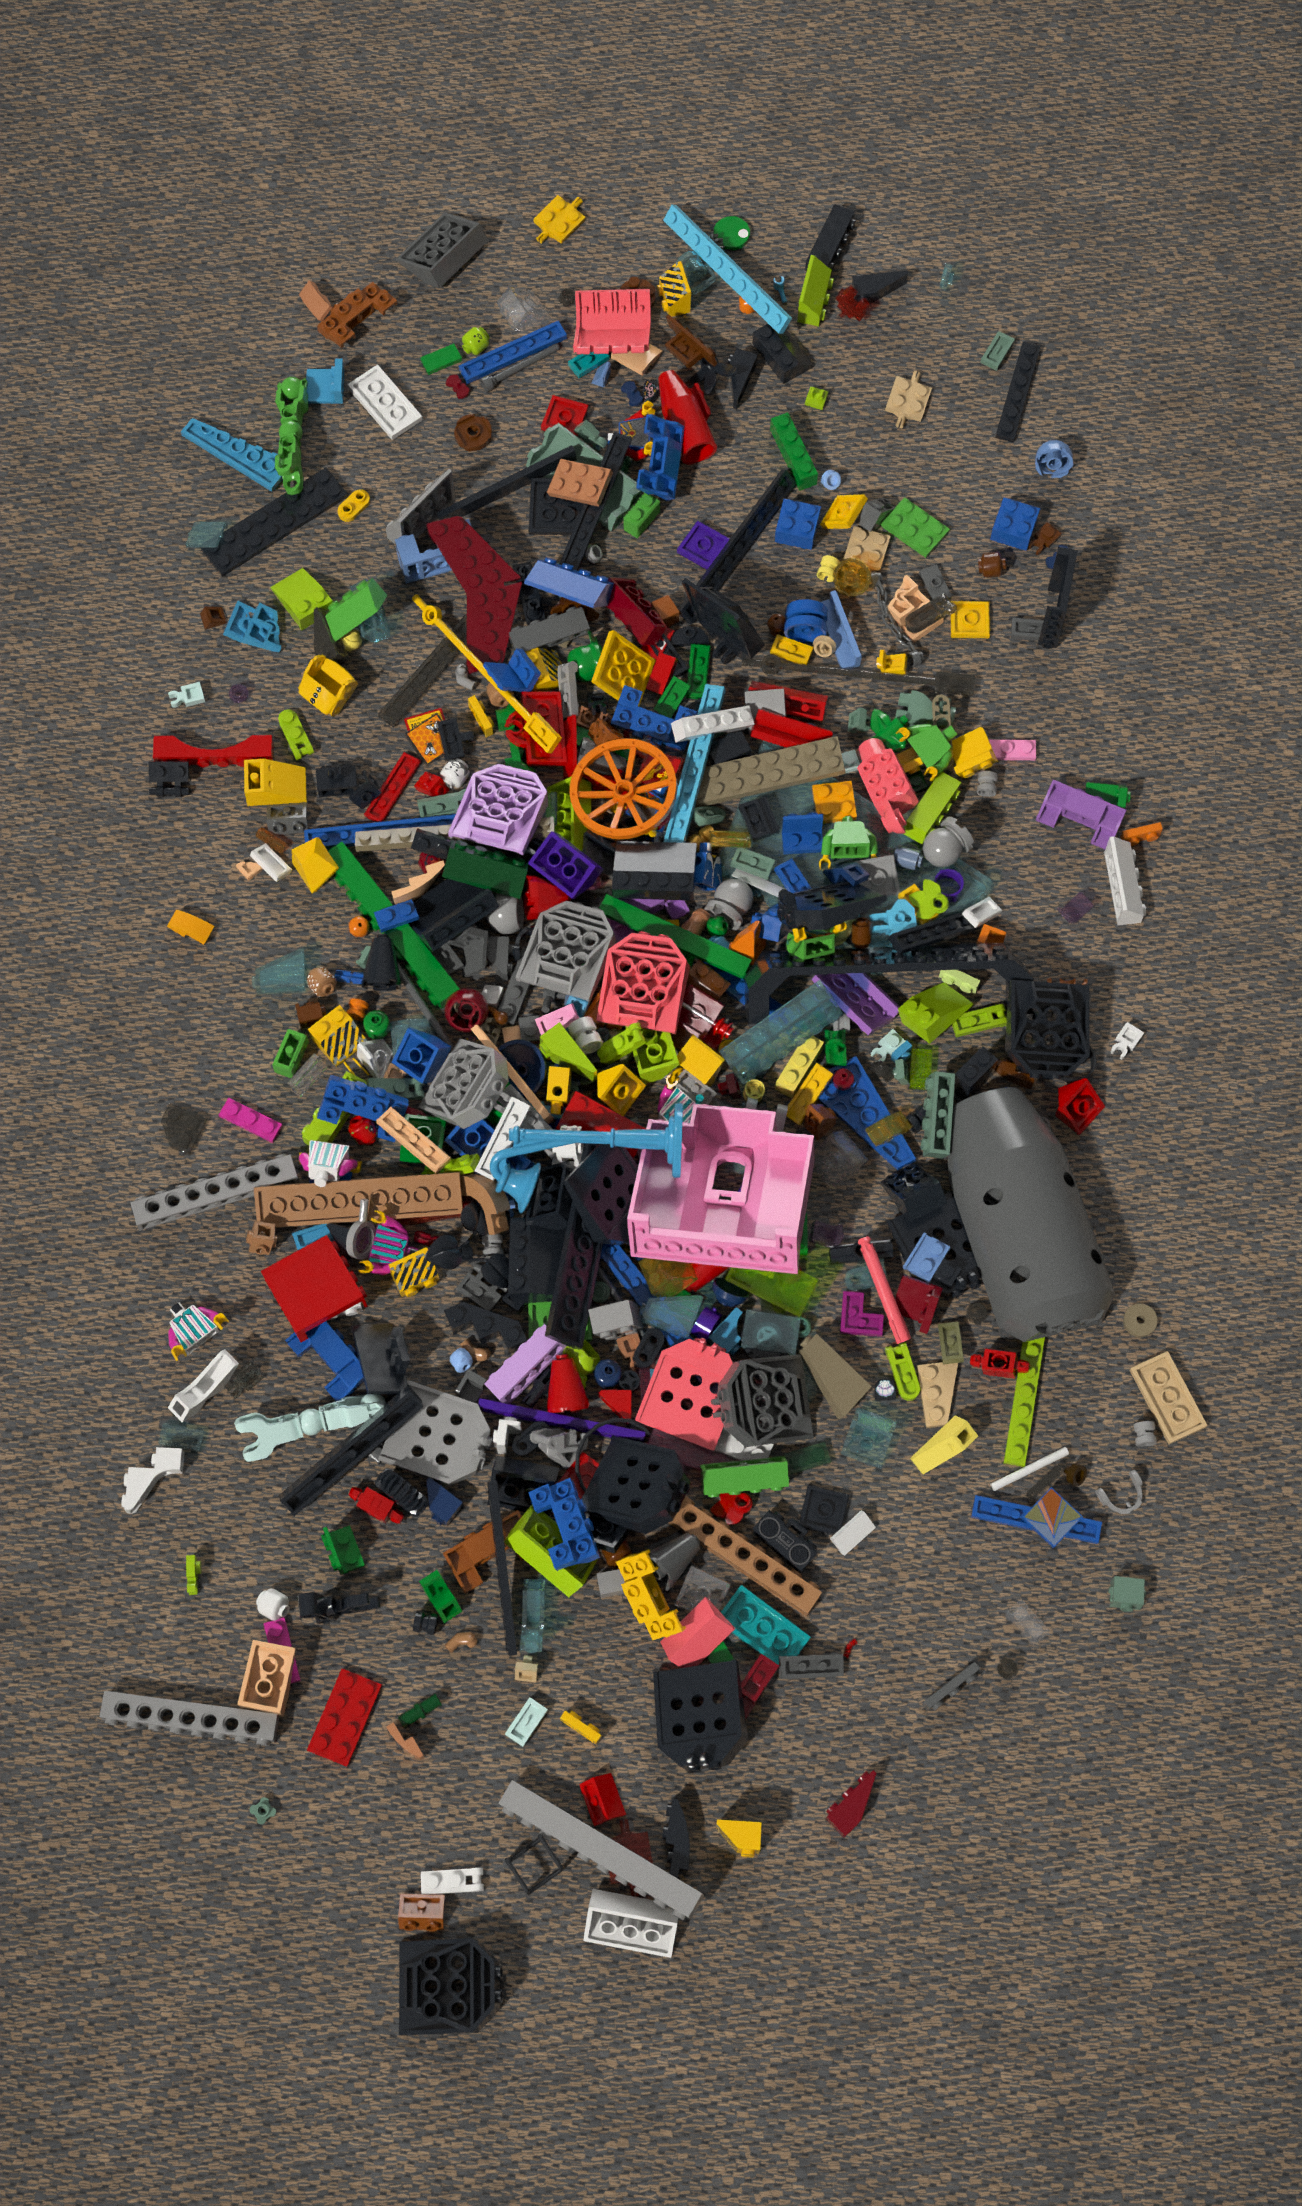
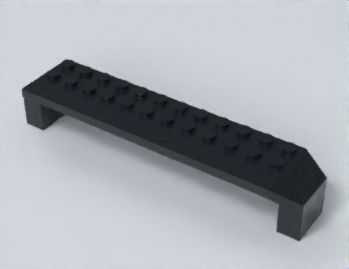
(776, 966)

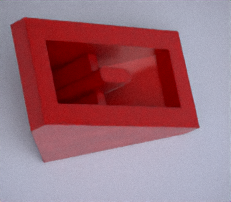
(618, 1401)

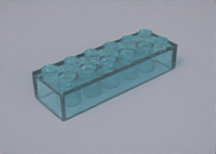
(781, 1032)

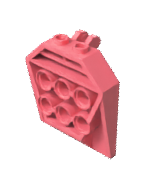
(644, 952)
(694, 1360)

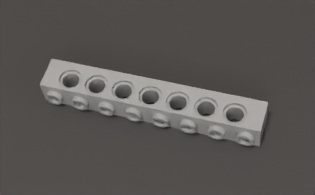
(207, 1201)
(114, 1701)

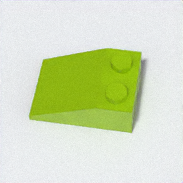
(300, 597)
(933, 1011)
(564, 1051)

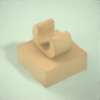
(526, 1670)

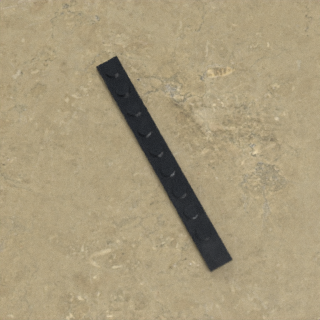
(742, 538)

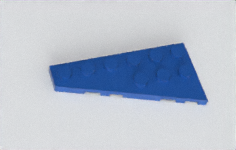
(861, 1108)

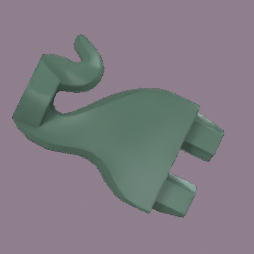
(921, 710)

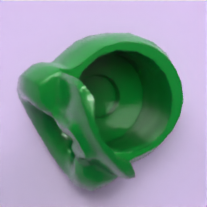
(586, 659)

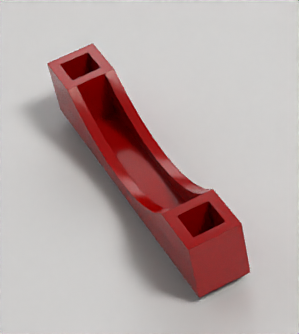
(172, 749)

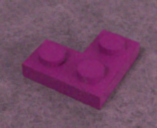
(855, 1321)

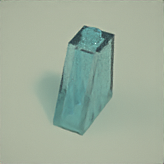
(282, 975)
(672, 1313)

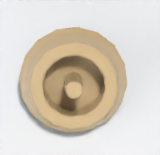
(824, 646)

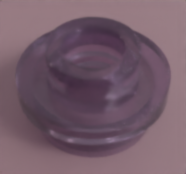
(238, 688)

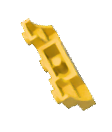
(646, 1596)

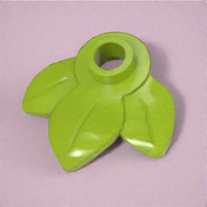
(926, 900)

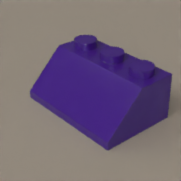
(565, 865)

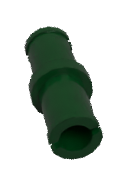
(419, 1710)

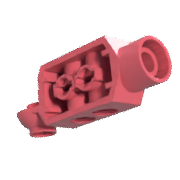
(886, 784)

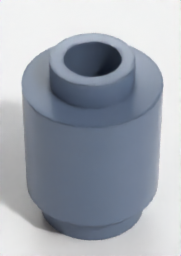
(908, 858)

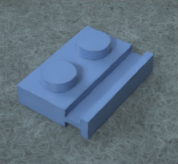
(926, 1257)

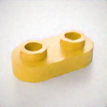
(355, 505)

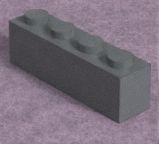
(551, 631)

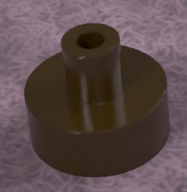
(1075, 1474)

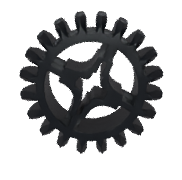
(401, 1492)

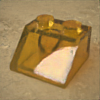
(667, 1277)

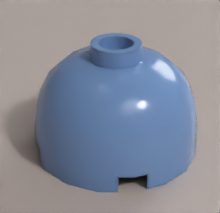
(1056, 456)

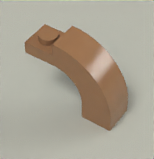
(493, 1203)

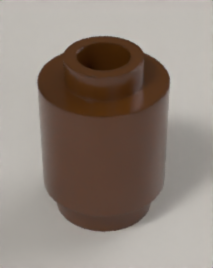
(861, 933)

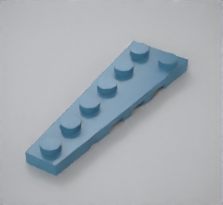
(237, 453)

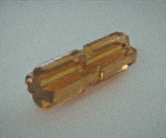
(268, 837)

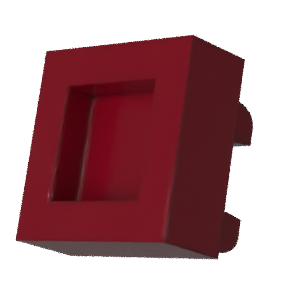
(730, 1086)

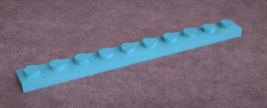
(727, 269)
(693, 770)

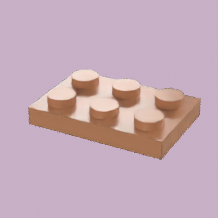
(580, 482)

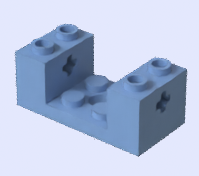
(419, 565)

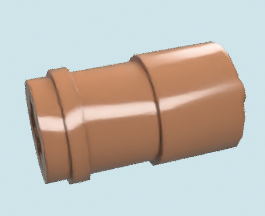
(697, 921)

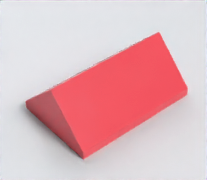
(703, 1634)

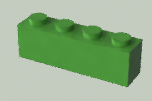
(744, 1476)

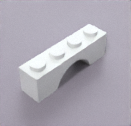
(708, 723)

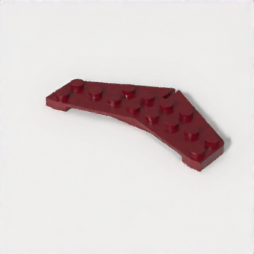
(482, 577)

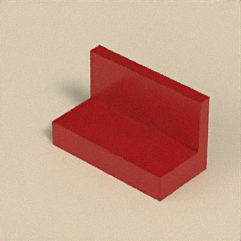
(602, 1799)

